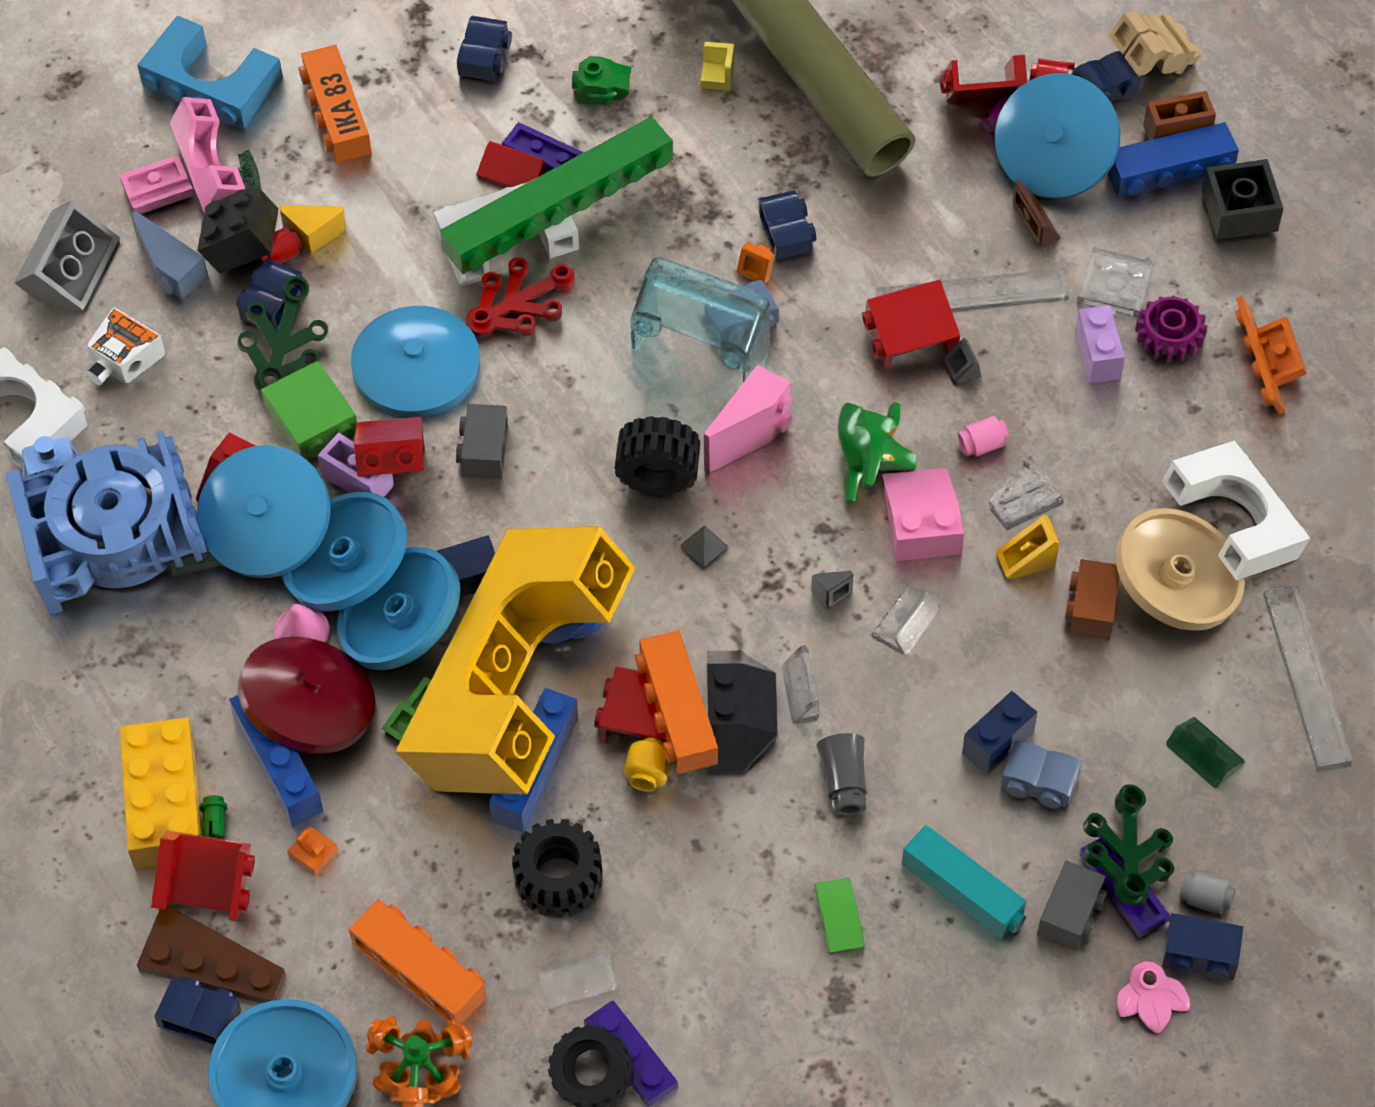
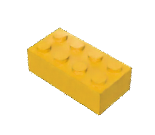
(158, 785)

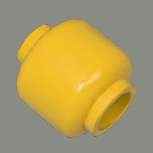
(646, 765)

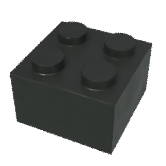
(1242, 199)
(238, 229)

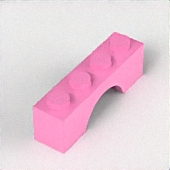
(196, 132)

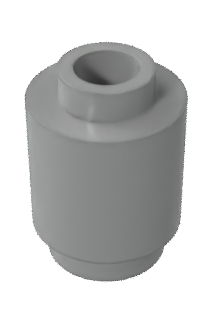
(1207, 892)

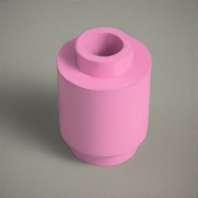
(983, 436)

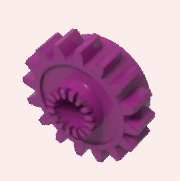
(1171, 327)

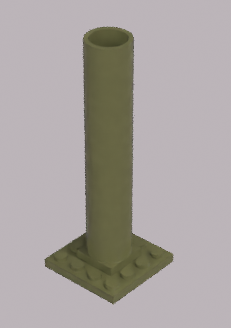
(831, 82)

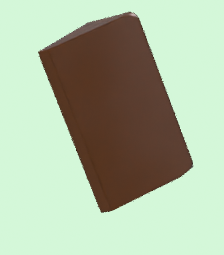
(1034, 215)

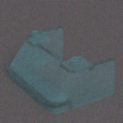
(705, 310)

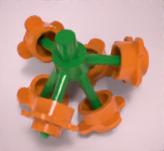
(417, 1048)

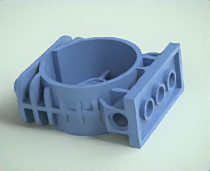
(84, 489)

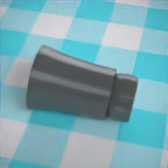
(844, 772)

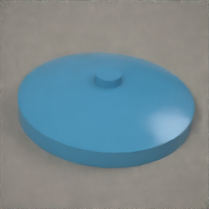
(1057, 135)
(415, 362)
(263, 511)
(356, 555)
(404, 614)
(283, 1058)

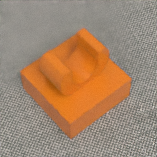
(755, 262)
(312, 850)

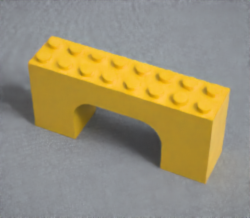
(469, 723)

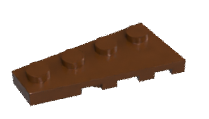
(188, 948)

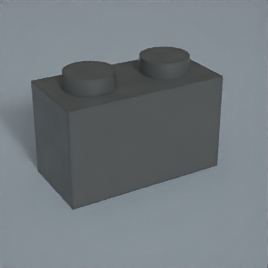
(483, 441)
(1072, 905)

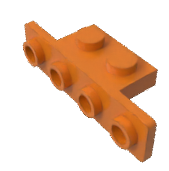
(1275, 353)

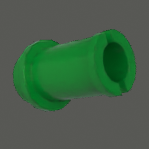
(213, 816)

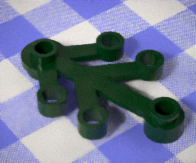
(280, 342)
(1129, 884)

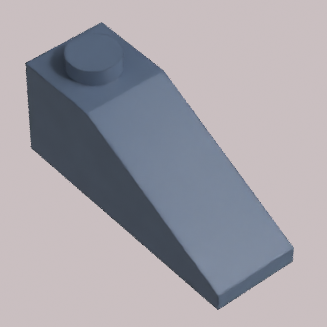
(173, 262)

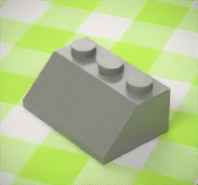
(67, 258)

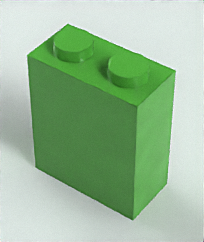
(309, 409)

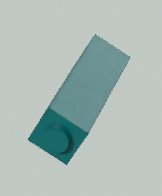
(964, 882)

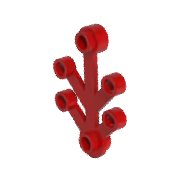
(517, 301)

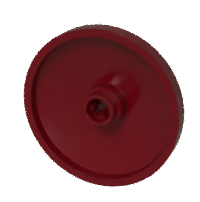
(306, 695)

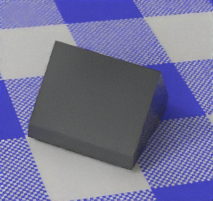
(962, 363)

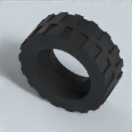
(564, 1059)

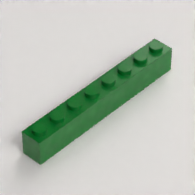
(556, 195)

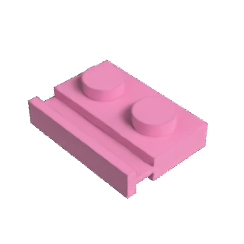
(156, 185)

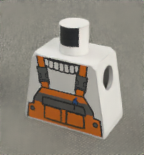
(122, 349)

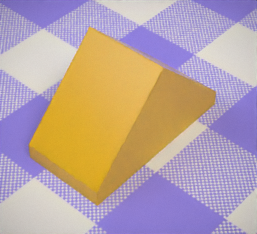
(314, 224)
(1030, 550)

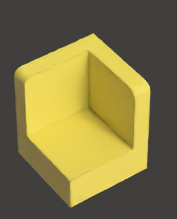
(717, 66)

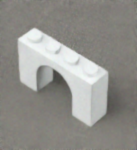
(556, 239)
(53, 414)
(1230, 474)

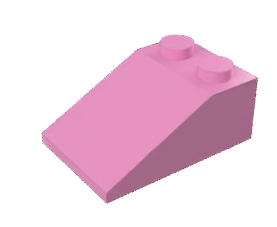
(749, 419)
(923, 514)

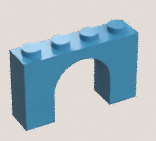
(233, 97)

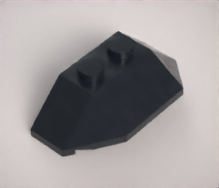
(740, 709)

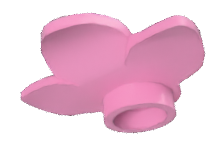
(1152, 1001)

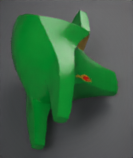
(870, 446)

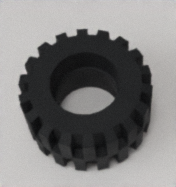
(657, 456)
(555, 842)

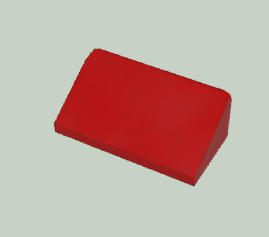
(509, 166)

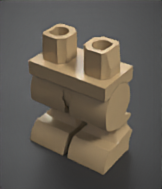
(1153, 42)

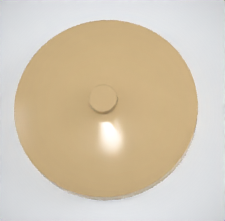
(1175, 570)

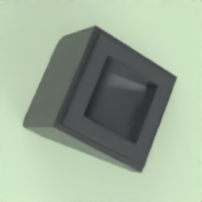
(832, 586)

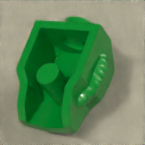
(600, 81)

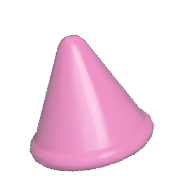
(302, 622)

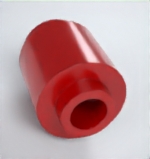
(284, 246)

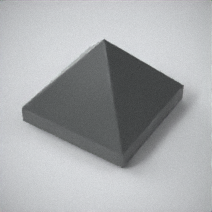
(704, 546)

